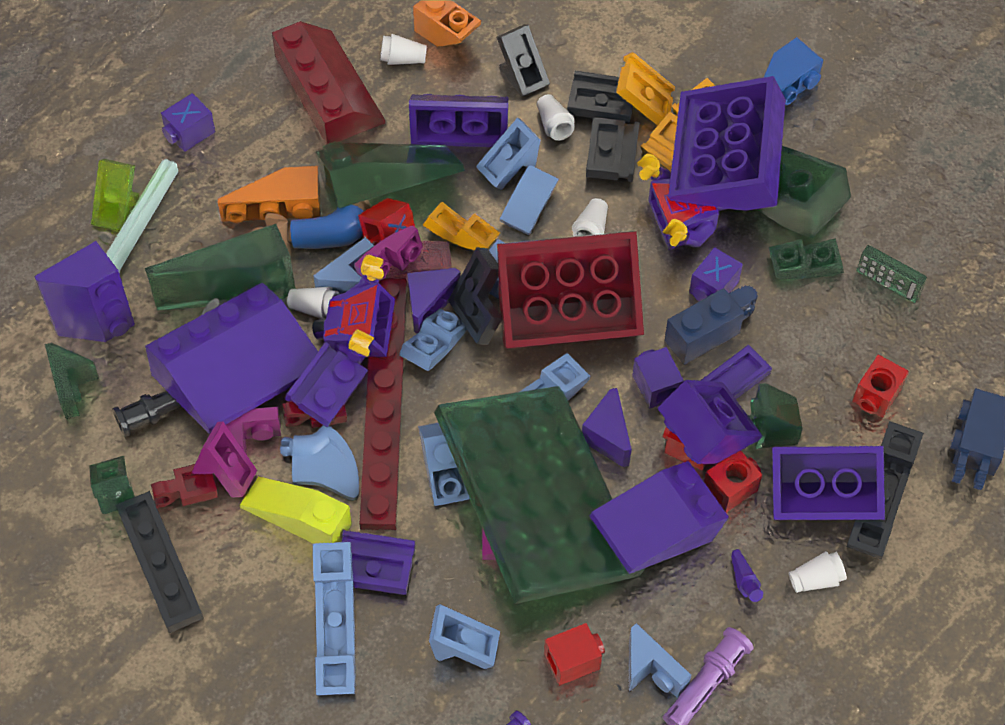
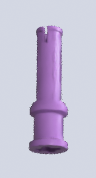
(716, 667)

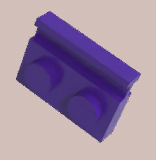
(326, 384)
(380, 561)

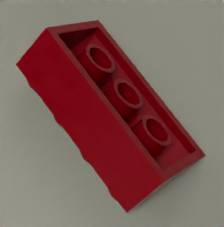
(325, 81)

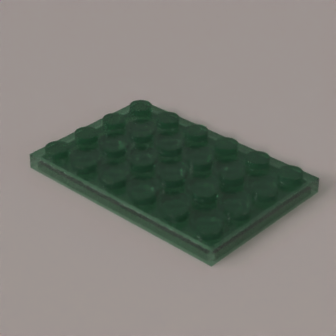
(533, 490)

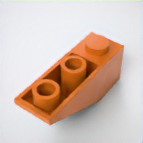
(287, 192)

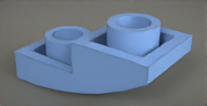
(528, 200)
(435, 339)

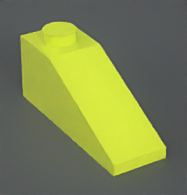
(298, 510)

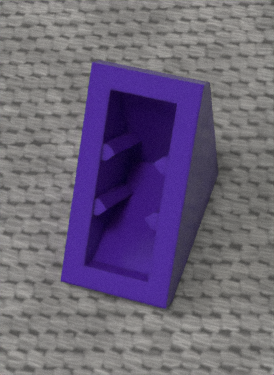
(430, 292)
(607, 430)

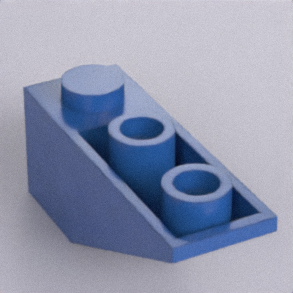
(795, 69)

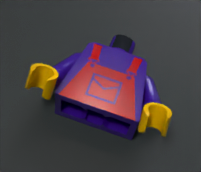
(678, 221)
(361, 317)

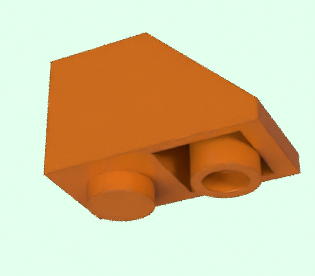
(443, 22)

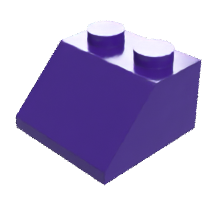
(708, 421)

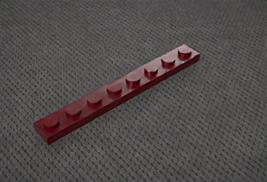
(383, 422)

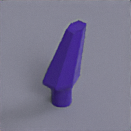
(745, 578)

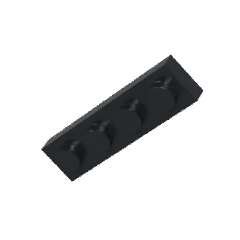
(159, 562)

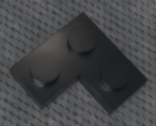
(471, 296)

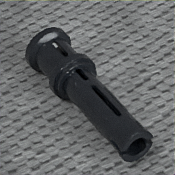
(144, 411)

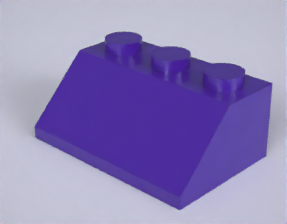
(457, 120)
(86, 296)
(828, 483)

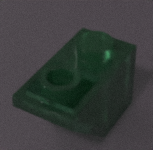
(776, 417)

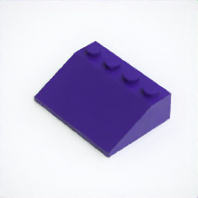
(729, 145)
(232, 357)

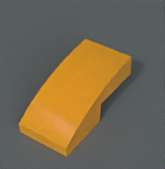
(459, 231)

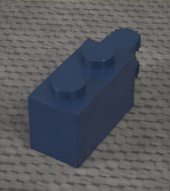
(709, 322)
(981, 437)

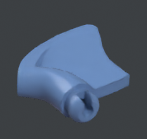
(323, 461)

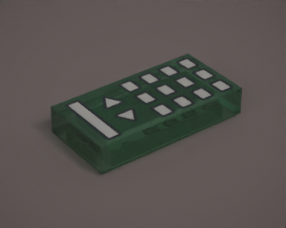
(891, 273)

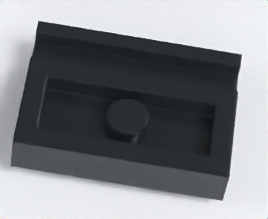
(597, 97)
(612, 149)

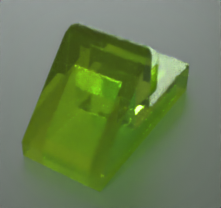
(113, 194)

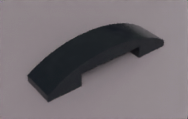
(899, 456)

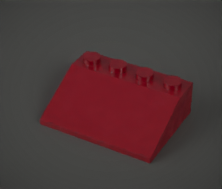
(570, 289)

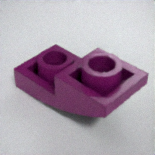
(395, 250)

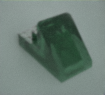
(68, 373)
(111, 483)

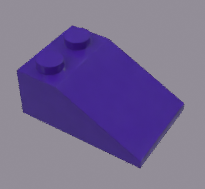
(660, 518)

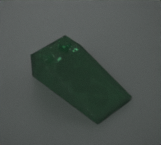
(374, 169)
(808, 192)
(223, 271)

